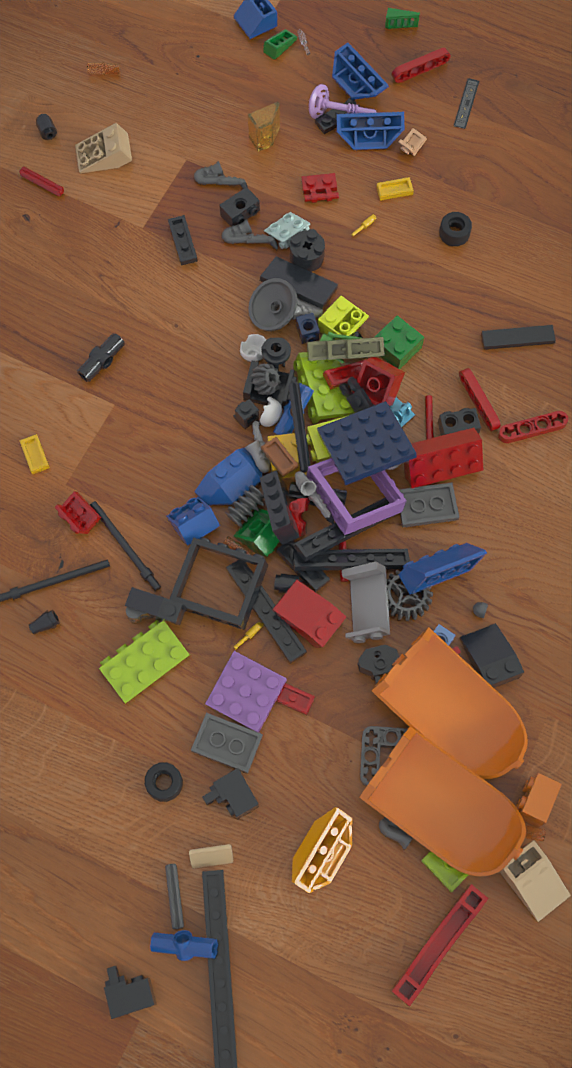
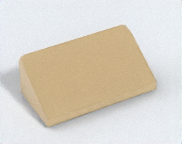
(211, 856)

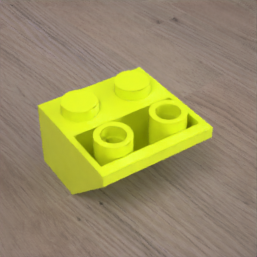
(341, 318)

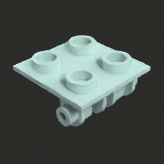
(287, 227)

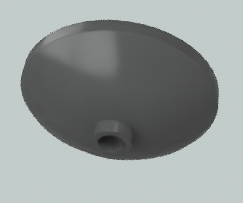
(267, 299)

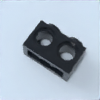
(457, 420)

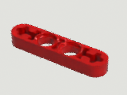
(420, 65)
(479, 399)
(531, 423)

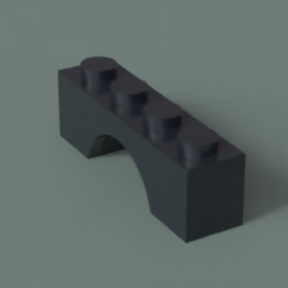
(280, 517)

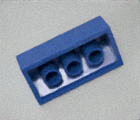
(440, 567)

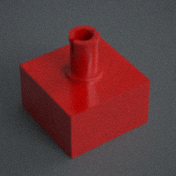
(380, 380)

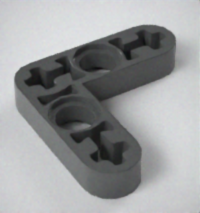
(380, 741)

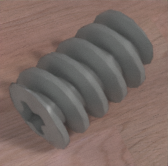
(245, 506)

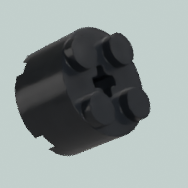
(307, 250)

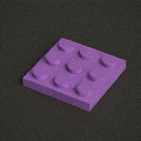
(246, 691)

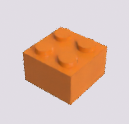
(538, 799)

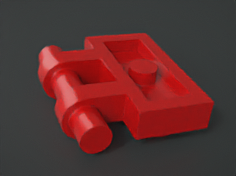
(319, 184)

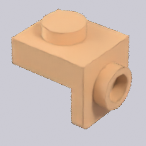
(412, 142)

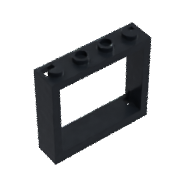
(236, 621)

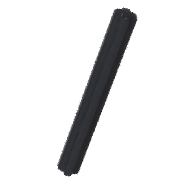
(299, 426)

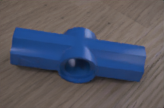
(285, 424)
(184, 945)

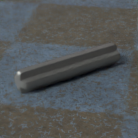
(174, 896)

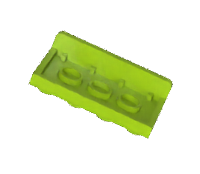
(324, 401)
(143, 660)

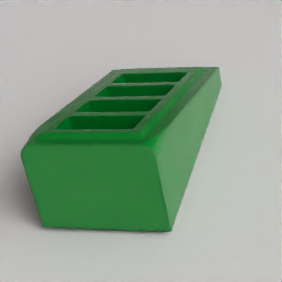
(397, 19)
(278, 44)

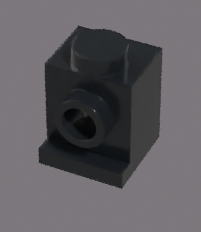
(244, 412)

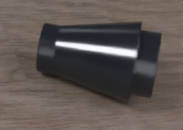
(44, 622)

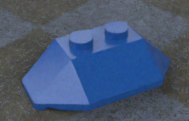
(355, 74)
(370, 129)
(229, 479)

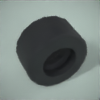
(458, 220)
(157, 770)

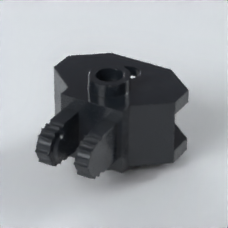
(376, 667)

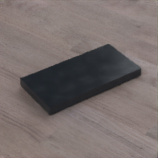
(308, 285)

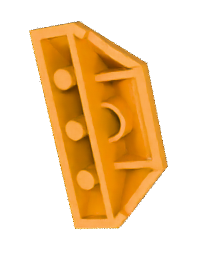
(322, 851)

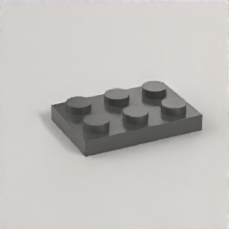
(429, 505)
(227, 743)

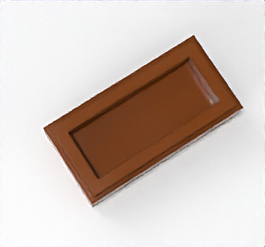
(279, 457)

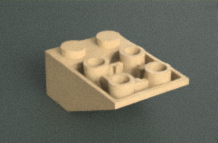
(104, 150)
(535, 881)

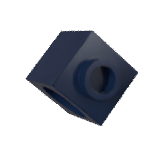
(307, 322)

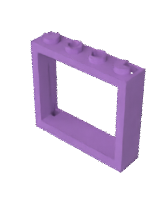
(339, 512)

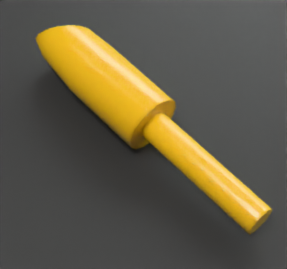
(365, 224)
(250, 633)

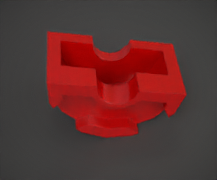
(297, 509)

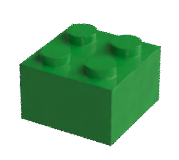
(400, 342)

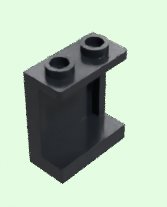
(281, 395)

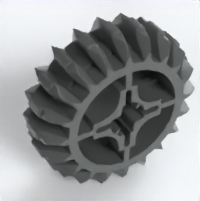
(420, 605)

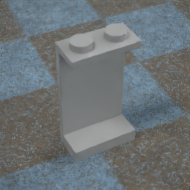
(368, 601)

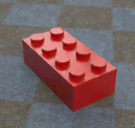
(445, 458)

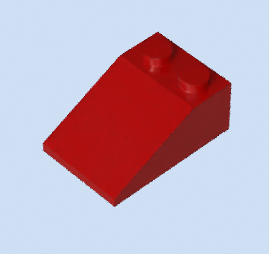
(309, 614)

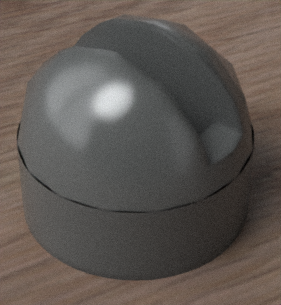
(480, 609)

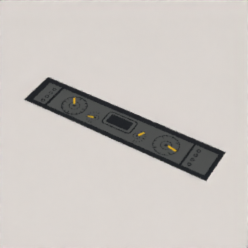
(466, 103)

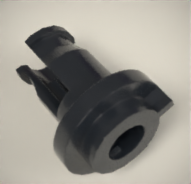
(276, 351)

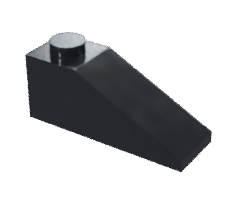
(156, 606)

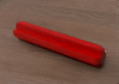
(41, 181)

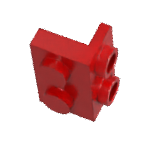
(78, 514)

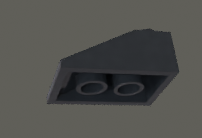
(492, 655)

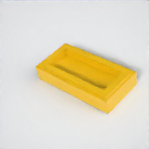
(394, 188)
(34, 454)

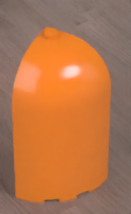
(454, 707)
(446, 807)

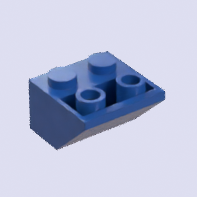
(256, 17)
(193, 520)

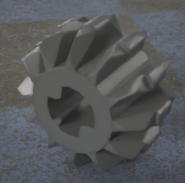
(265, 379)

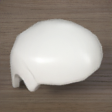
(251, 348)
(271, 413)

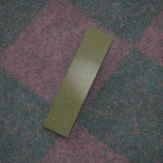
(345, 348)

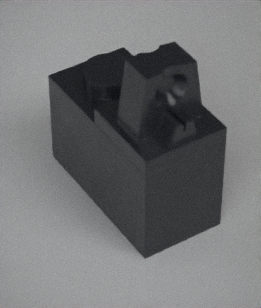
(235, 791)
(126, 997)

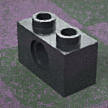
(239, 207)

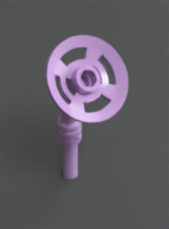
(324, 103)

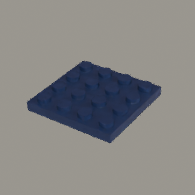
(366, 443)

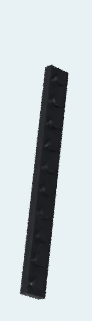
(220, 971)

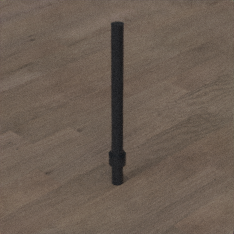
(146, 573)
(16, 592)

